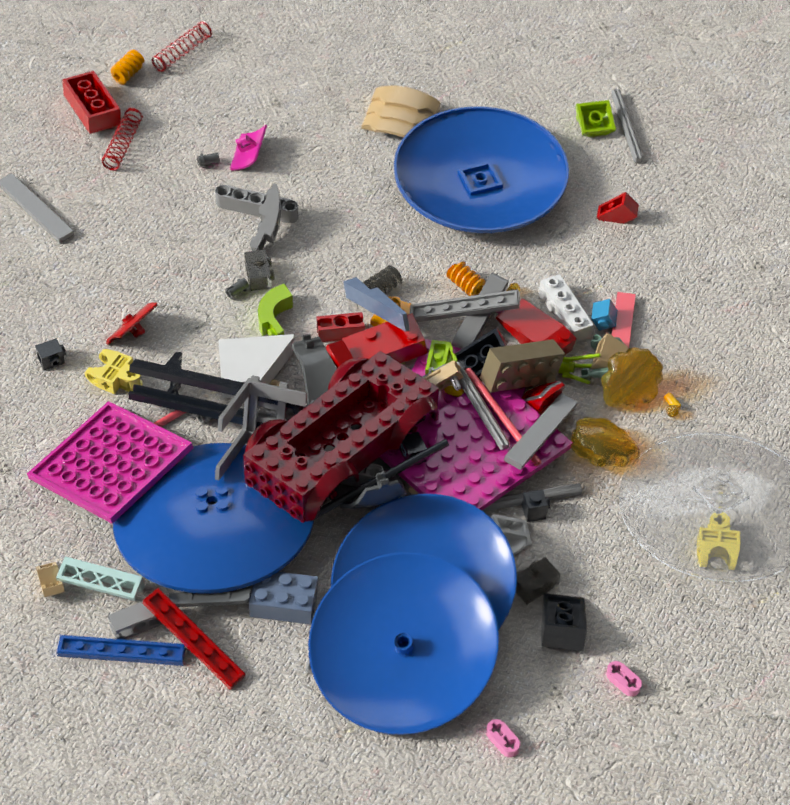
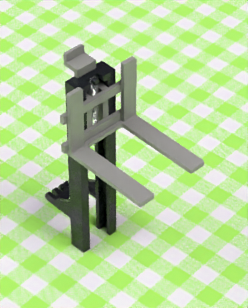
(280, 400)

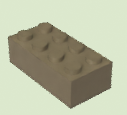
(522, 365)

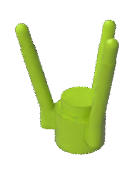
(568, 366)

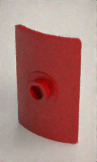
(131, 321)

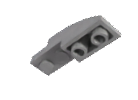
(270, 219)

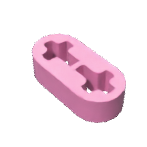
(621, 680)
(500, 740)

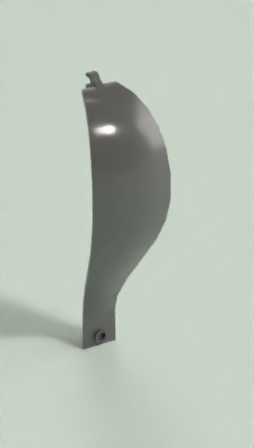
(317, 374)

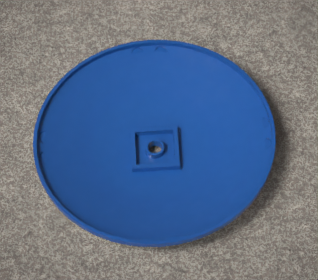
(514, 156)
(205, 547)

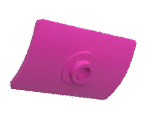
(247, 149)

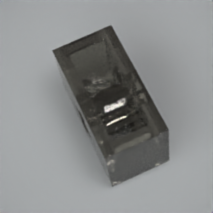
(258, 270)
(536, 580)

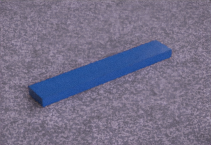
(121, 650)

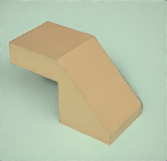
(47, 576)

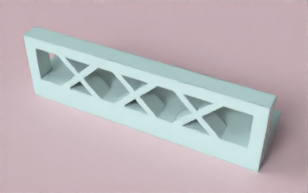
(100, 574)

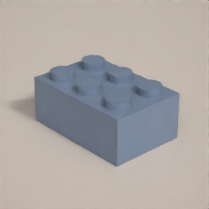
(285, 598)

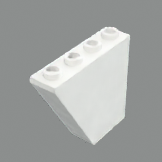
(254, 356)

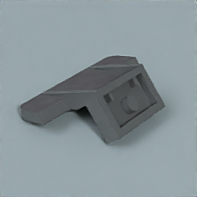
(233, 597)

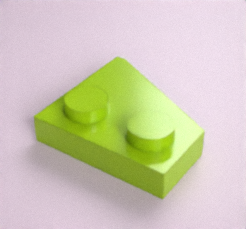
(439, 354)

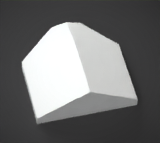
(515, 531)

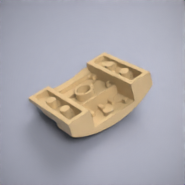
(398, 109)

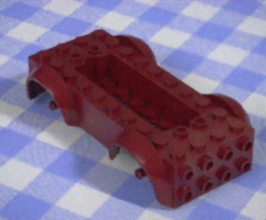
(289, 457)

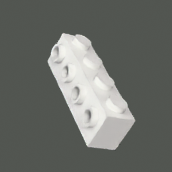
(565, 307)

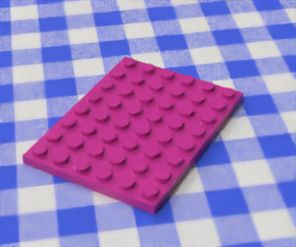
(473, 463)

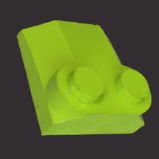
(595, 118)

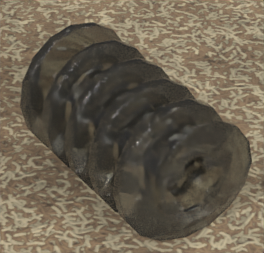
(385, 279)

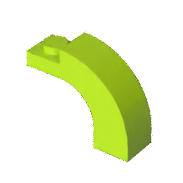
(271, 305)

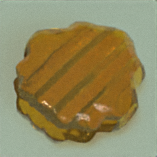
(631, 378)
(603, 443)

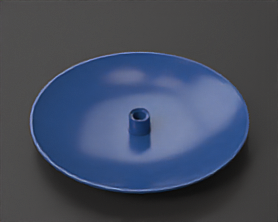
(439, 528)
(394, 602)

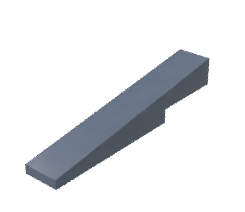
(376, 302)

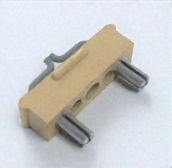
(445, 375)

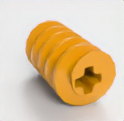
(127, 66)
(466, 278)

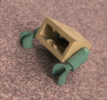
(606, 347)

